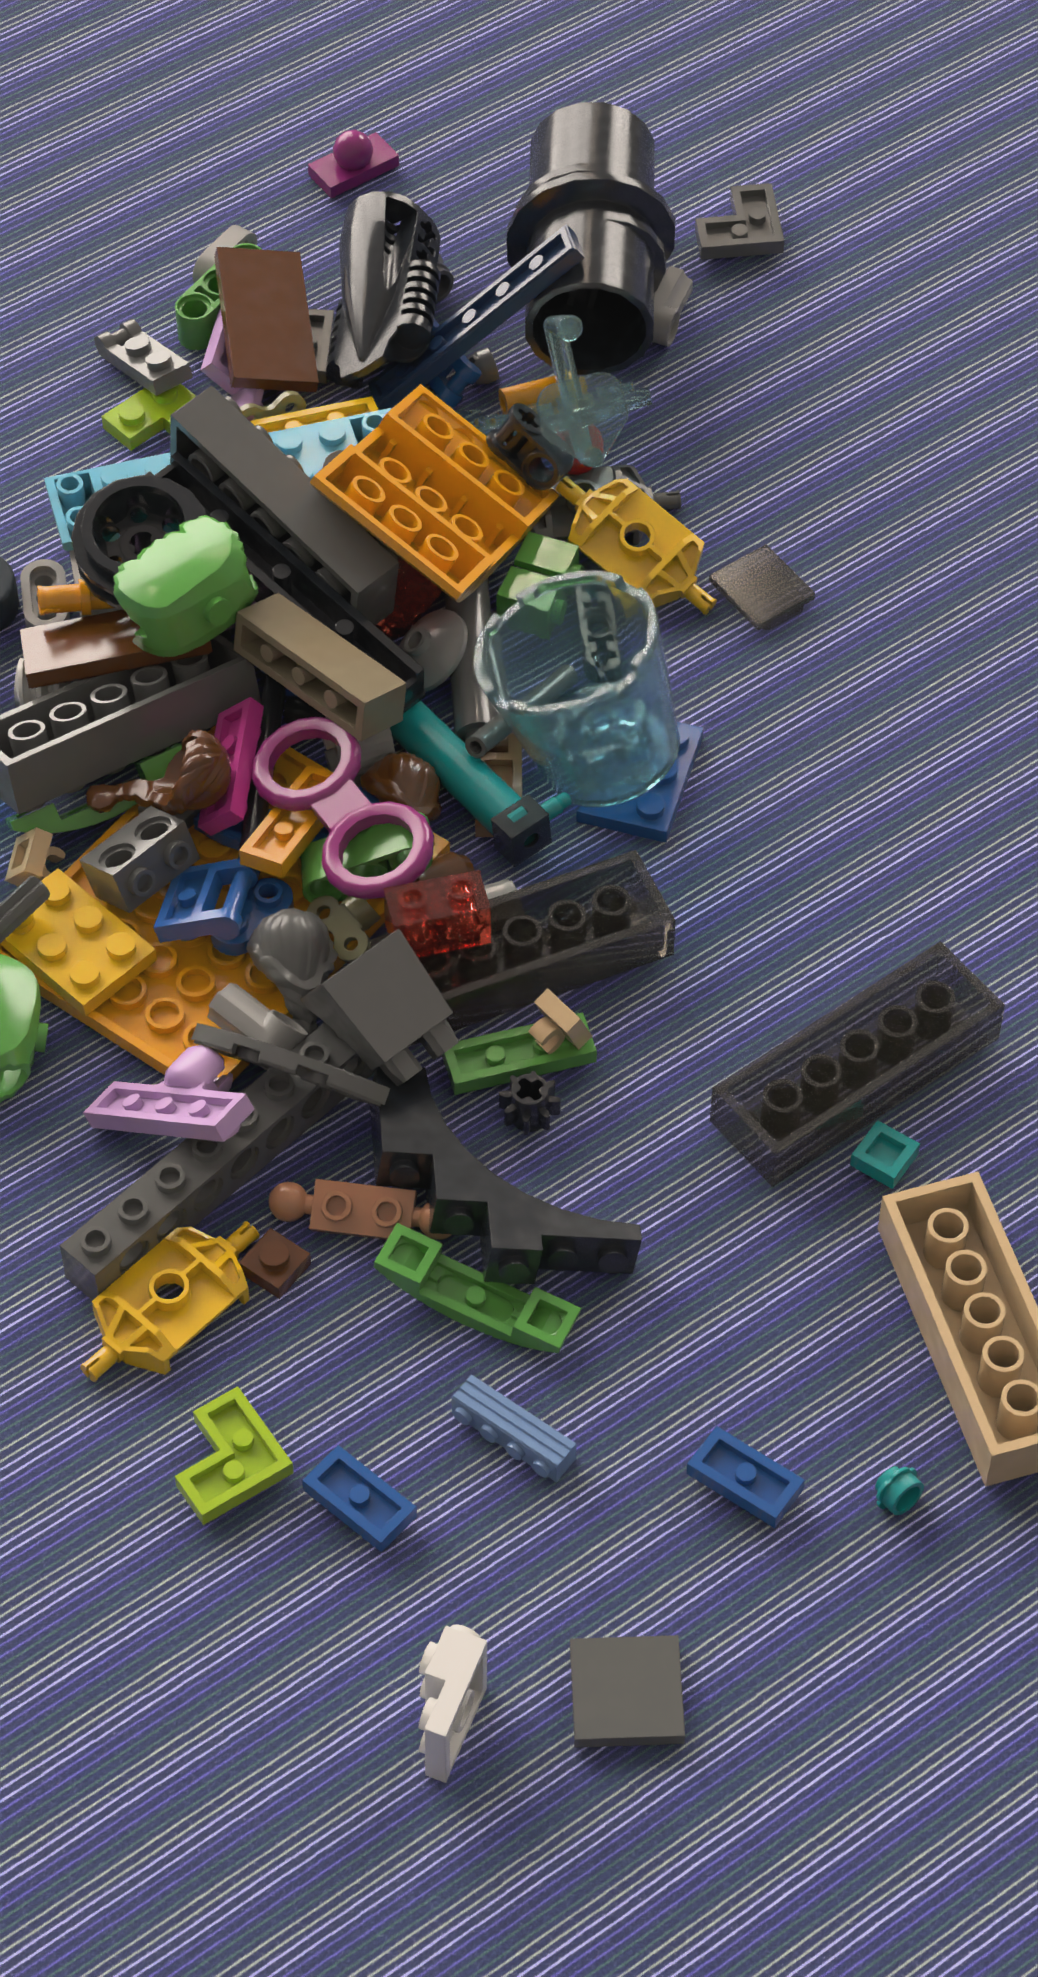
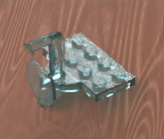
(577, 412)

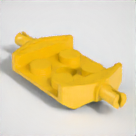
(662, 566)
(150, 1329)

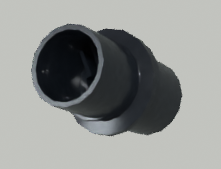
(598, 178)

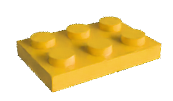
(79, 946)

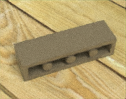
(319, 666)

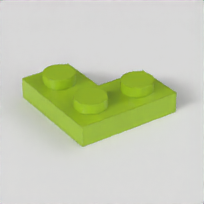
(144, 415)
(244, 1461)

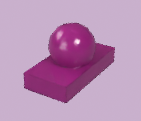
(353, 161)

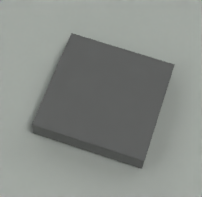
(626, 1691)

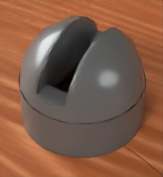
(485, 362)

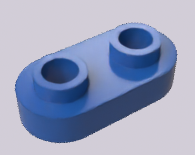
(254, 910)

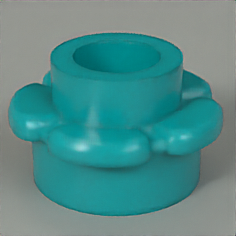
(898, 1489)

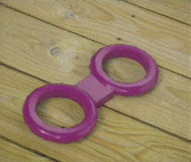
(342, 807)

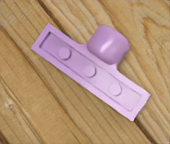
(184, 1105)

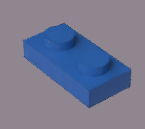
(745, 1476)
(359, 1498)

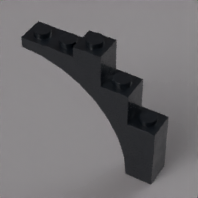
(466, 1198)

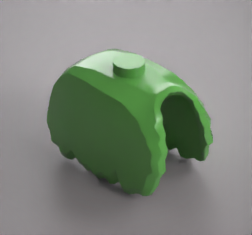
(186, 587)
(19, 1025)

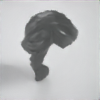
(295, 956)

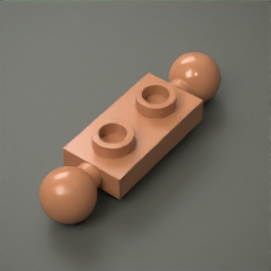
(351, 1208)

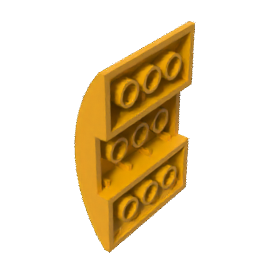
(435, 493)

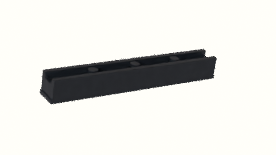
(282, 572)

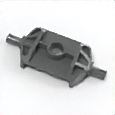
(560, 516)

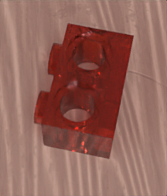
(440, 913)

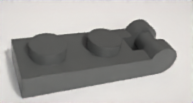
(143, 358)

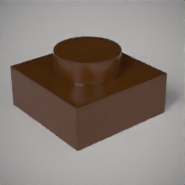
(275, 1263)

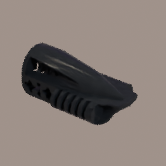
(385, 286)

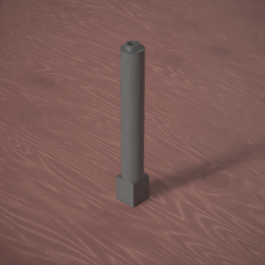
(469, 702)

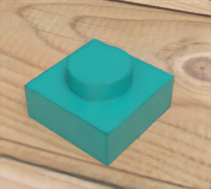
(885, 1154)

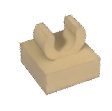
(30, 856)
(557, 1024)

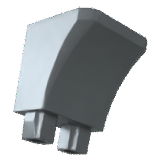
(384, 1006)

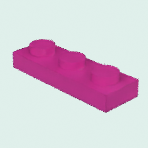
(239, 734)

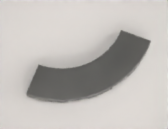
(278, 1058)

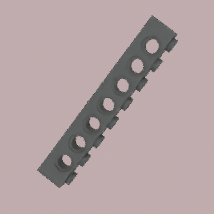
(205, 1172)

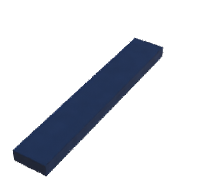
(480, 317)

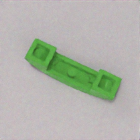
(49, 820)
(461, 1294)

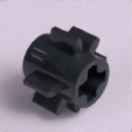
(529, 1103)

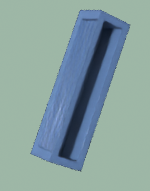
(513, 1428)

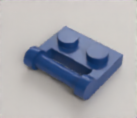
(192, 898)

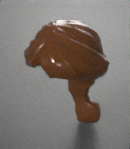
(192, 781)
(406, 781)

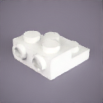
(452, 1693)

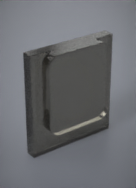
(763, 588)

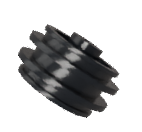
(138, 512)

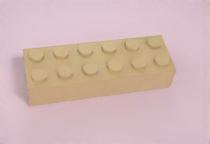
(971, 1316)

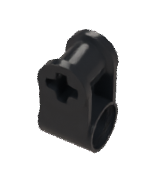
(527, 447)

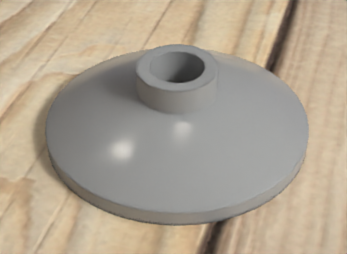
(436, 645)

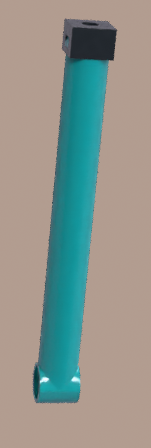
(516, 823)

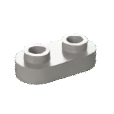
(40, 573)

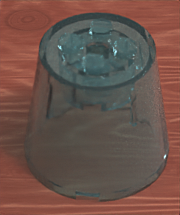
(583, 685)

